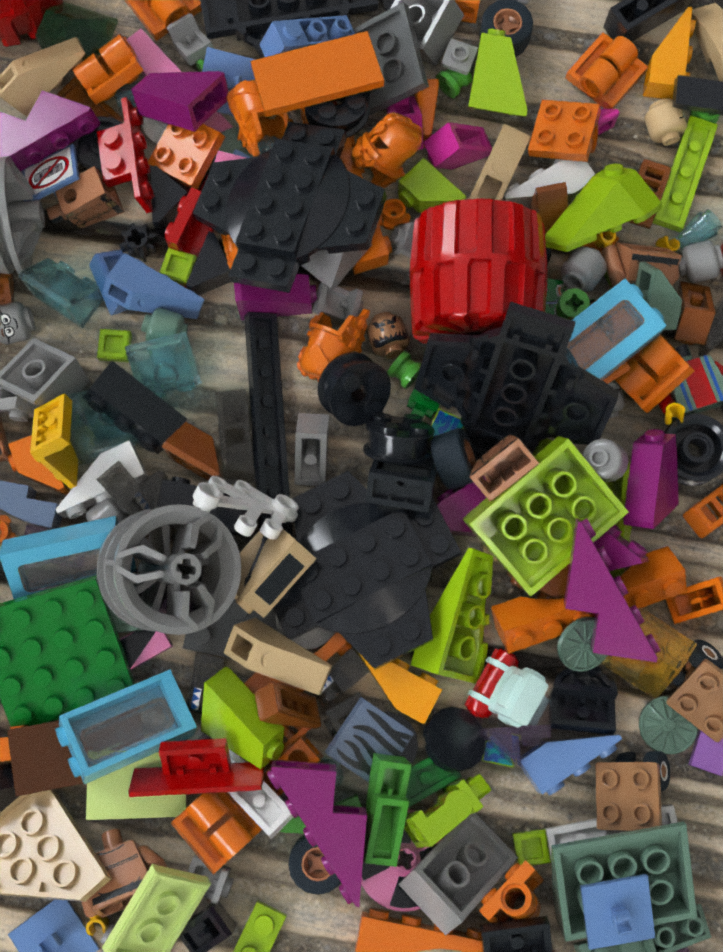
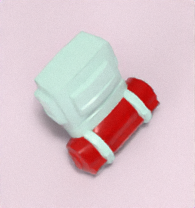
(508, 691)

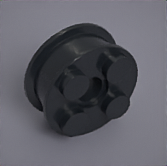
(349, 115)
(353, 388)
(708, 436)
(398, 439)

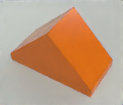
(697, 601)

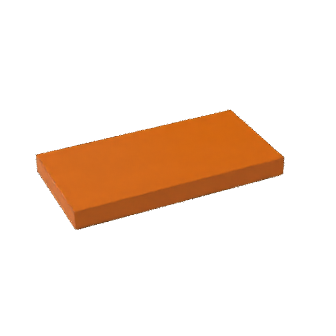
(317, 73)

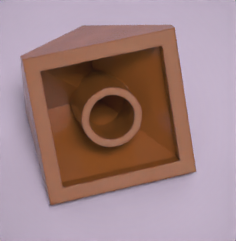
(194, 451)

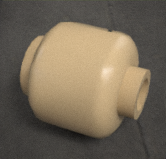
(665, 122)

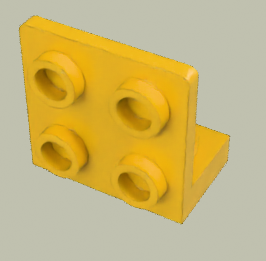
(52, 439)

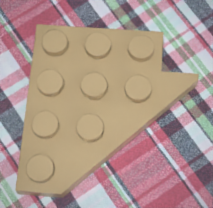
(46, 852)

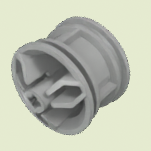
(19, 219)
(198, 602)

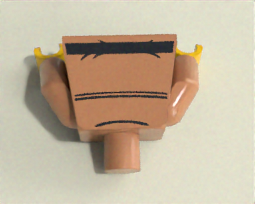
(625, 258)
(127, 866)

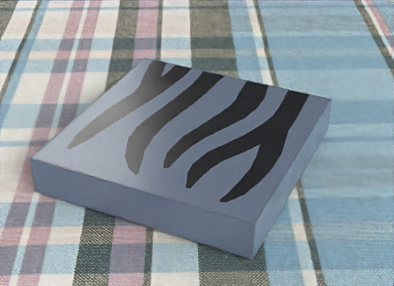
(365, 733)

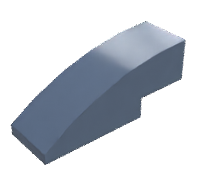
(21, 503)

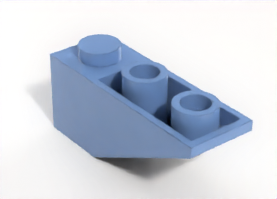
(300, 33)
(144, 289)
(557, 759)

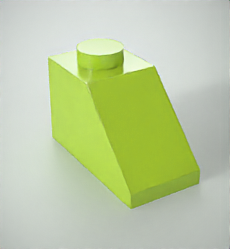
(426, 187)

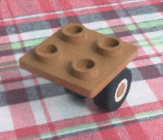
(701, 690)
(631, 791)

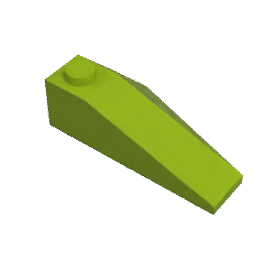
(603, 206)
(460, 622)

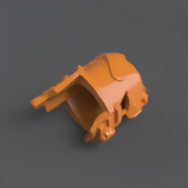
(250, 115)
(387, 148)
(328, 343)

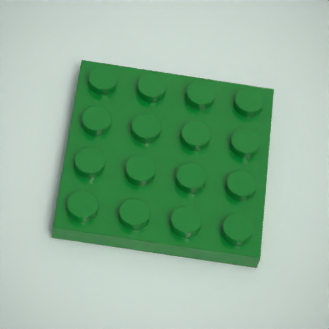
(58, 653)

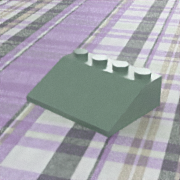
(654, 851)

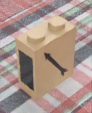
(270, 571)

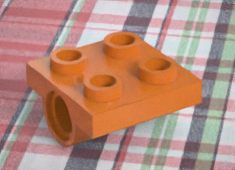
(160, 13)
(110, 70)
(607, 70)
(565, 130)
(186, 153)
(654, 373)
(215, 828)
(521, 881)

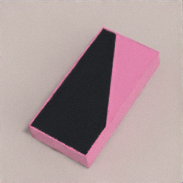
(144, 646)

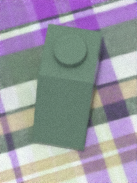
(659, 294)

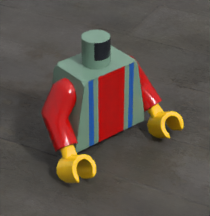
(697, 392)

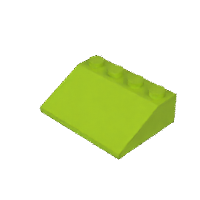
(535, 518)

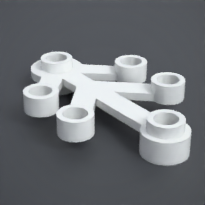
(282, 508)

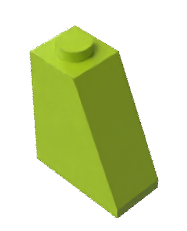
(496, 77)
(232, 714)

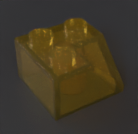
(655, 676)

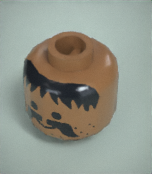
(387, 335)

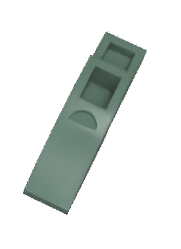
(668, 937)

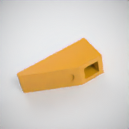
(670, 59)
(405, 690)

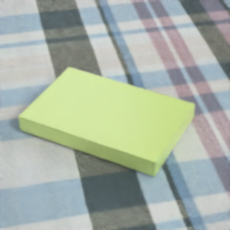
(110, 799)
(157, 911)

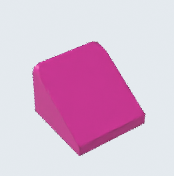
(607, 120)

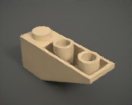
(38, 71)
(276, 656)

